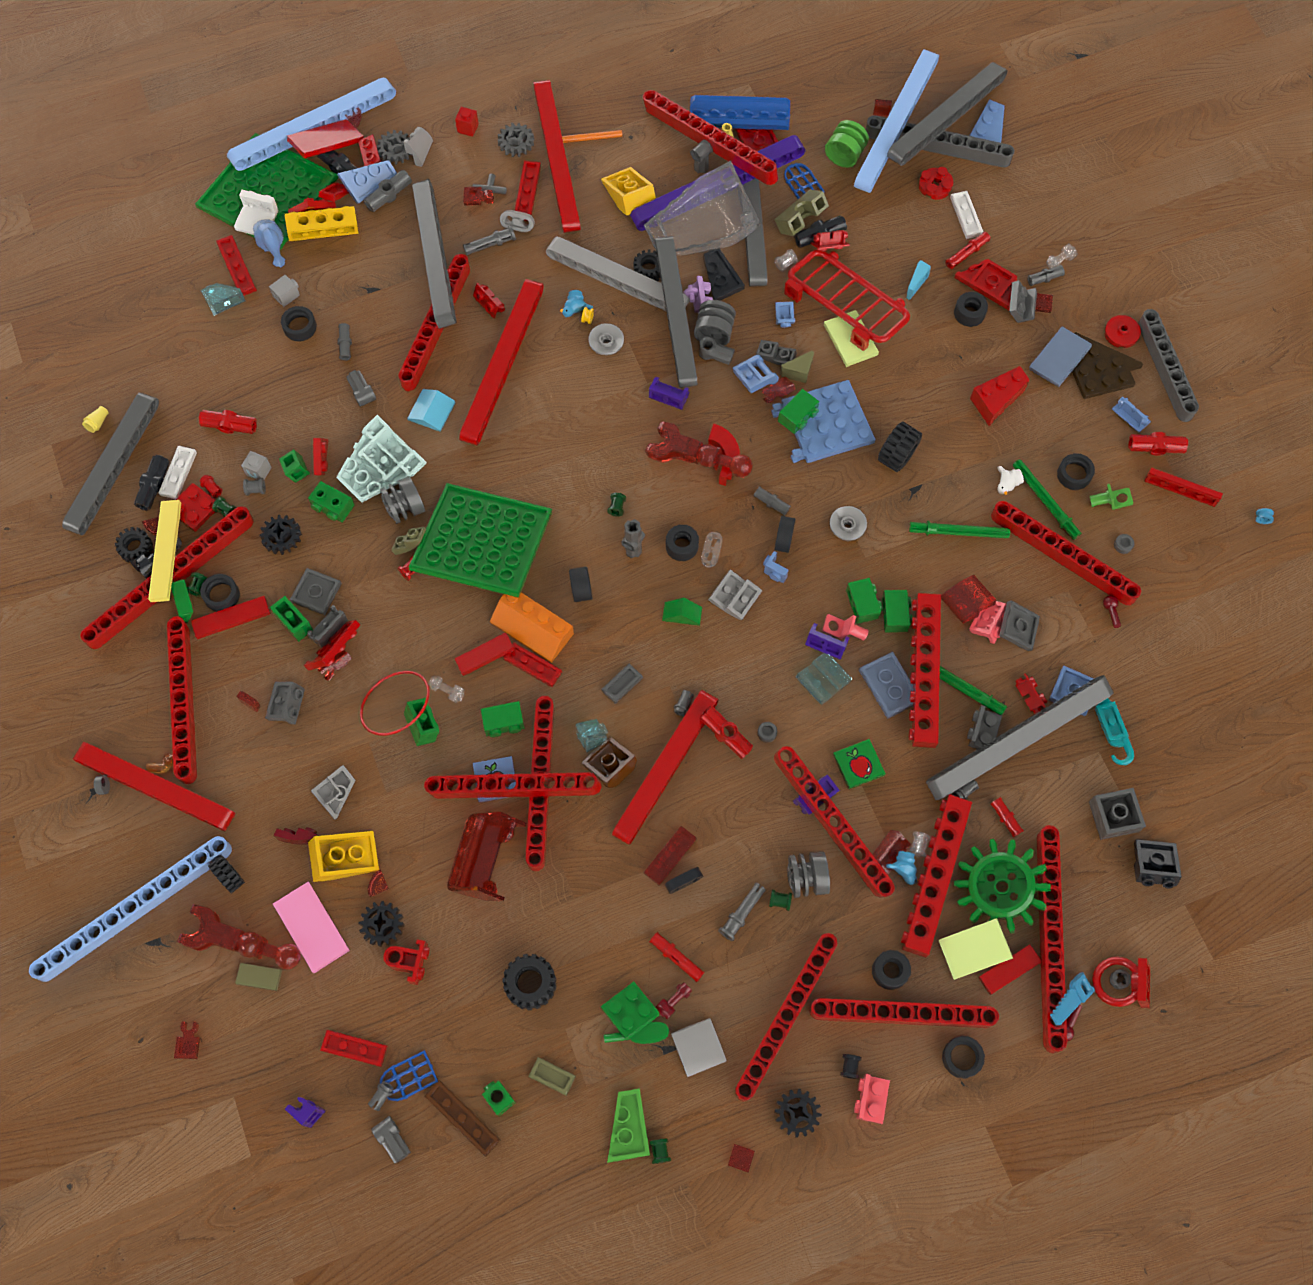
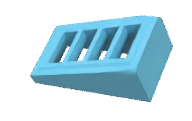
(919, 277)

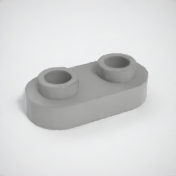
(517, 220)

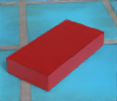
(333, 192)

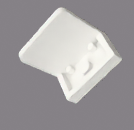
(255, 208)

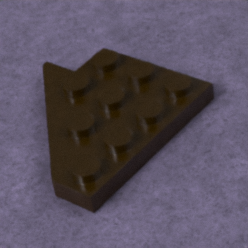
(1104, 370)

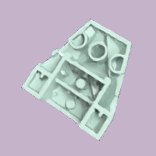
(378, 461)

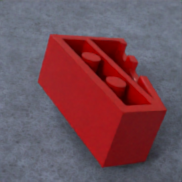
(998, 393)

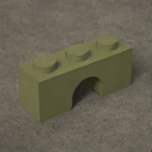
(809, 204)

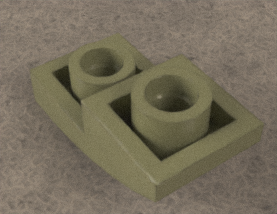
(409, 541)

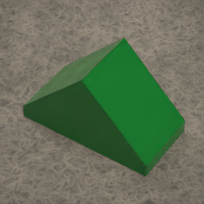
(682, 611)

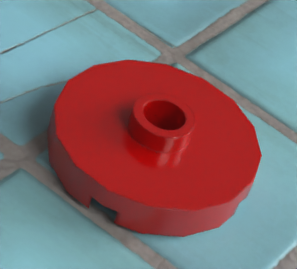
(1119, 337)

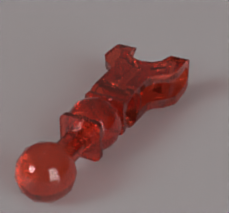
(692, 451)
(248, 944)

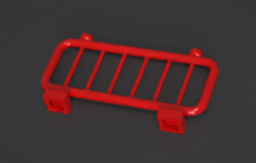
(860, 334)

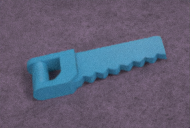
(1073, 998)

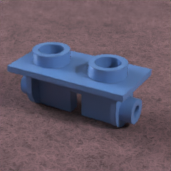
(1131, 415)

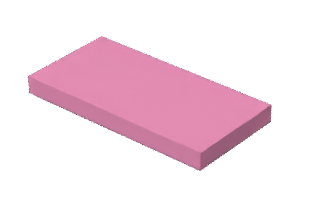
(311, 927)

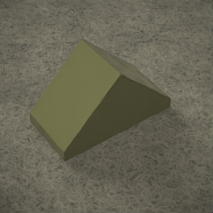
(798, 368)

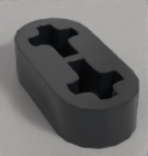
(684, 880)

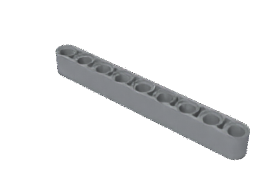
(608, 272)

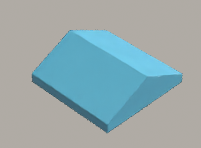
(431, 409)

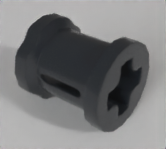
(850, 1066)

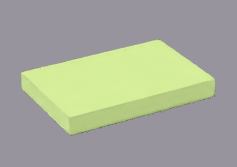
(840, 335)
(975, 949)

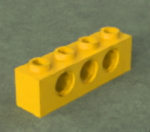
(329, 227)

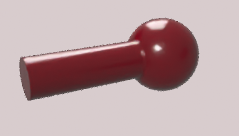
(1110, 603)
(1071, 1021)

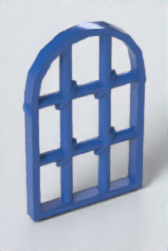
(802, 174)
(401, 1088)

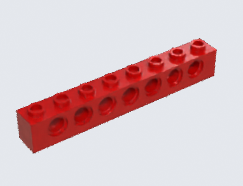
(931, 604)
(960, 809)

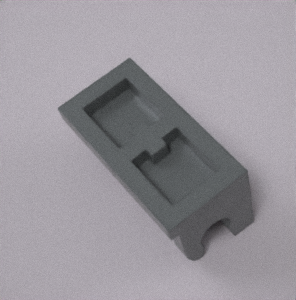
(328, 627)

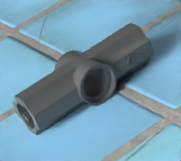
(387, 190)
(633, 538)

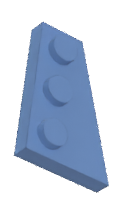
(990, 122)
(366, 180)

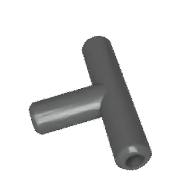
(490, 186)

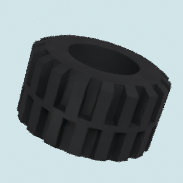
(899, 446)
(525, 964)

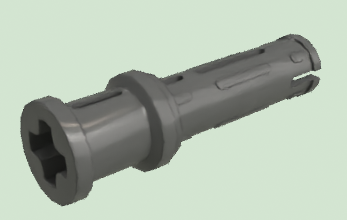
(497, 237)
(737, 919)

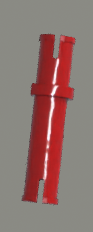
(972, 246)
(676, 956)

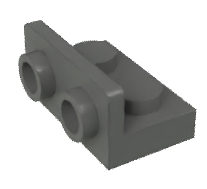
(1022, 302)
(285, 702)
(984, 728)

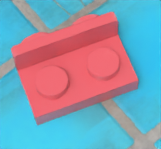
(989, 622)
(872, 1099)

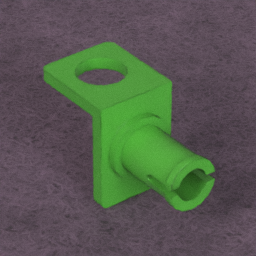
(1110, 497)

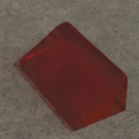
(889, 849)

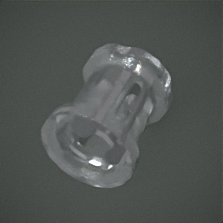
(786, 260)
(919, 844)

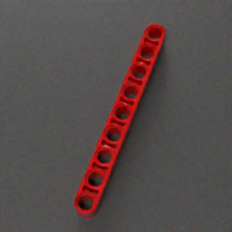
(430, 327)
(1074, 555)
(185, 707)
(540, 753)
(663, 769)
(154, 786)
(520, 790)
(842, 827)
(913, 1009)
(785, 1026)

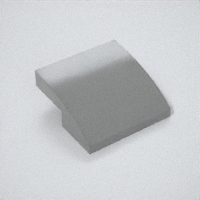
(735, 595)
(698, 1047)

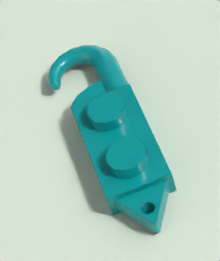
(1114, 729)

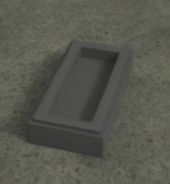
(622, 683)

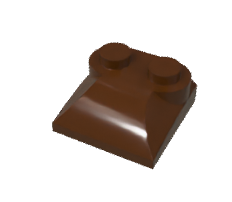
(610, 763)

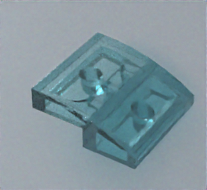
(823, 678)

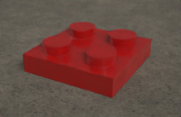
(195, 507)

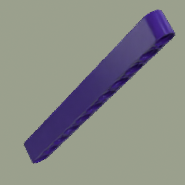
(780, 152)

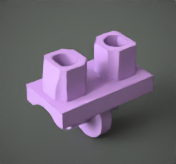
(697, 291)

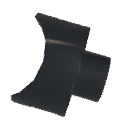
(144, 564)

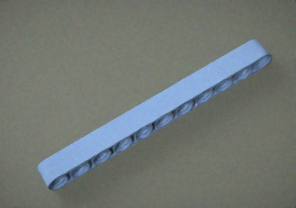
(896, 121)
(276, 141)
(143, 906)

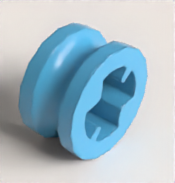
(1264, 516)

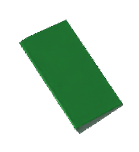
(182, 600)

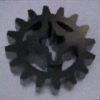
(277, 529)
(377, 919)
(787, 1107)

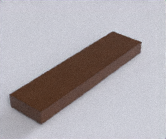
(462, 1118)

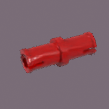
(1006, 817)

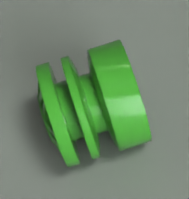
(846, 143)

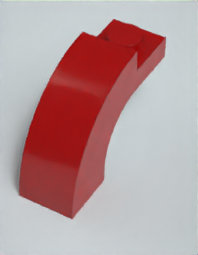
(723, 438)

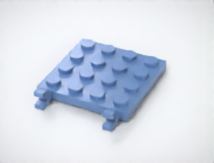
(835, 428)

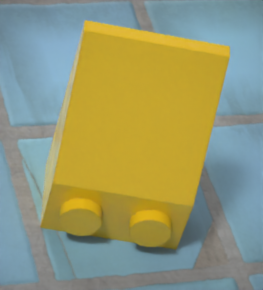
(629, 189)
(342, 855)

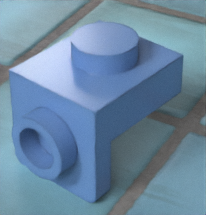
(784, 313)
(774, 570)

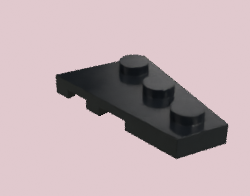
(721, 275)

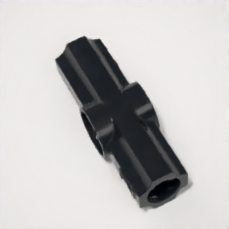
(336, 162)
(806, 236)
(151, 482)

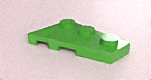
(629, 1128)

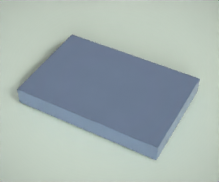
(1060, 356)
(888, 684)

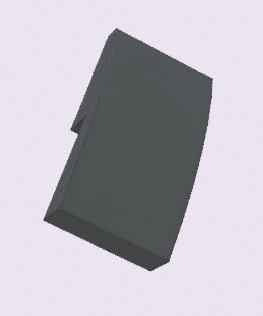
(773, 353)

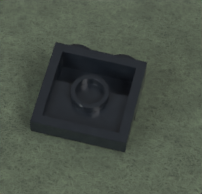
(1156, 863)

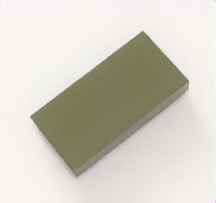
(258, 977)
(552, 1076)

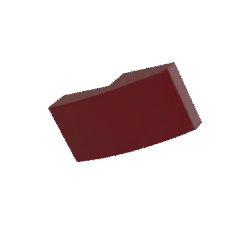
(301, 837)

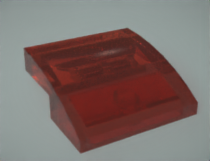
(968, 598)

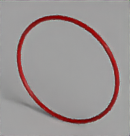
(409, 724)

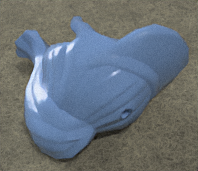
(269, 238)

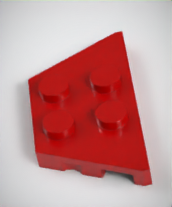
(990, 281)

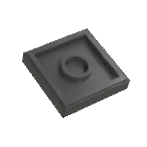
(315, 591)
(1019, 625)

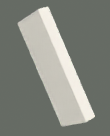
(966, 214)
(177, 472)

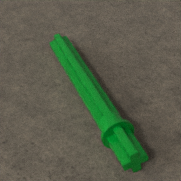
(1062, 518)
(963, 530)
(971, 691)

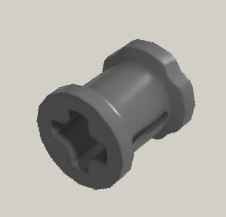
(254, 486)

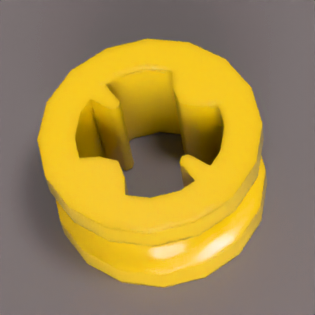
(587, 315)

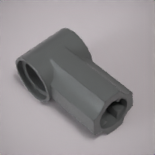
(700, 154)
(716, 351)
(362, 391)
(388, 1135)

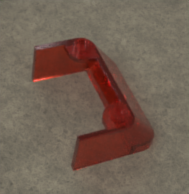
(478, 854)

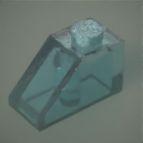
(222, 297)
(591, 734)

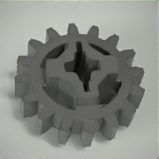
(516, 139)
(394, 147)

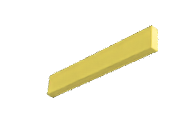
(165, 551)

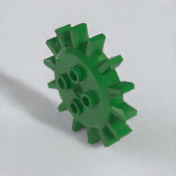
(1000, 866)

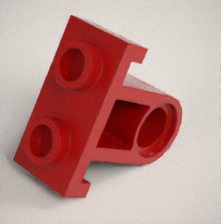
(410, 960)

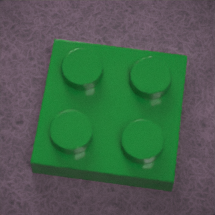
(630, 1010)

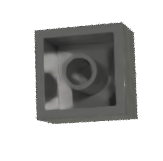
(1117, 813)

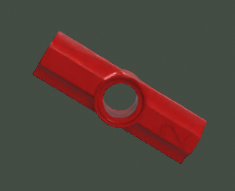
(227, 421)
(1158, 443)
(735, 740)

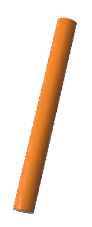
(592, 136)

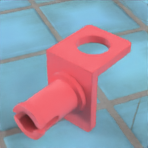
(844, 628)

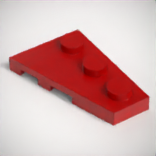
(337, 645)

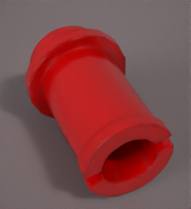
(208, 483)

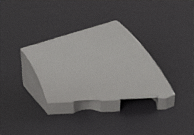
(418, 145)
(334, 791)

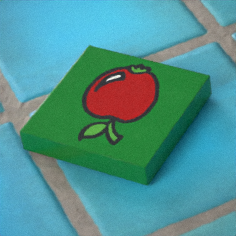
(859, 764)

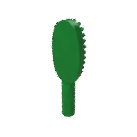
(651, 1033)

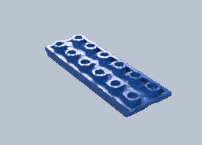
(743, 111)

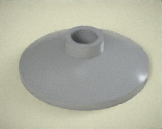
(606, 333)
(852, 517)

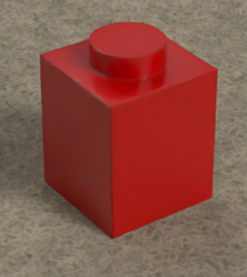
(466, 121)

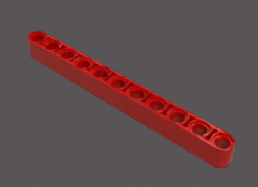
(722, 143)
(557, 156)
(501, 362)
(188, 556)
(1047, 946)

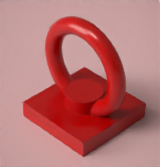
(1139, 982)

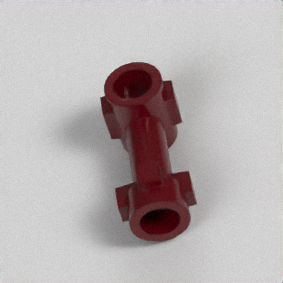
(666, 1007)

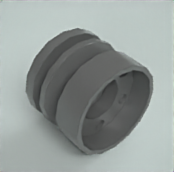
(715, 321)
(402, 500)
(808, 874)

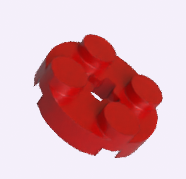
(938, 175)

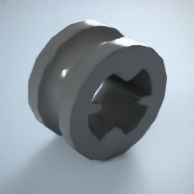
(1127, 979)

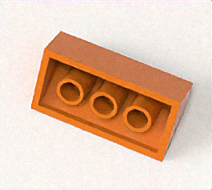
(532, 625)

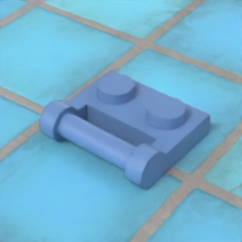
(751, 377)

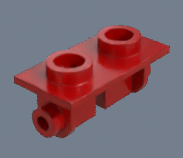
(369, 150)
(823, 241)
(484, 297)
(1028, 686)

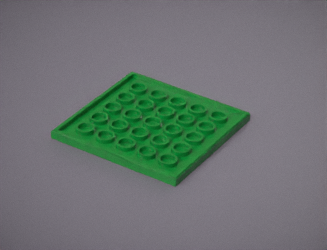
(283, 176)
(481, 540)

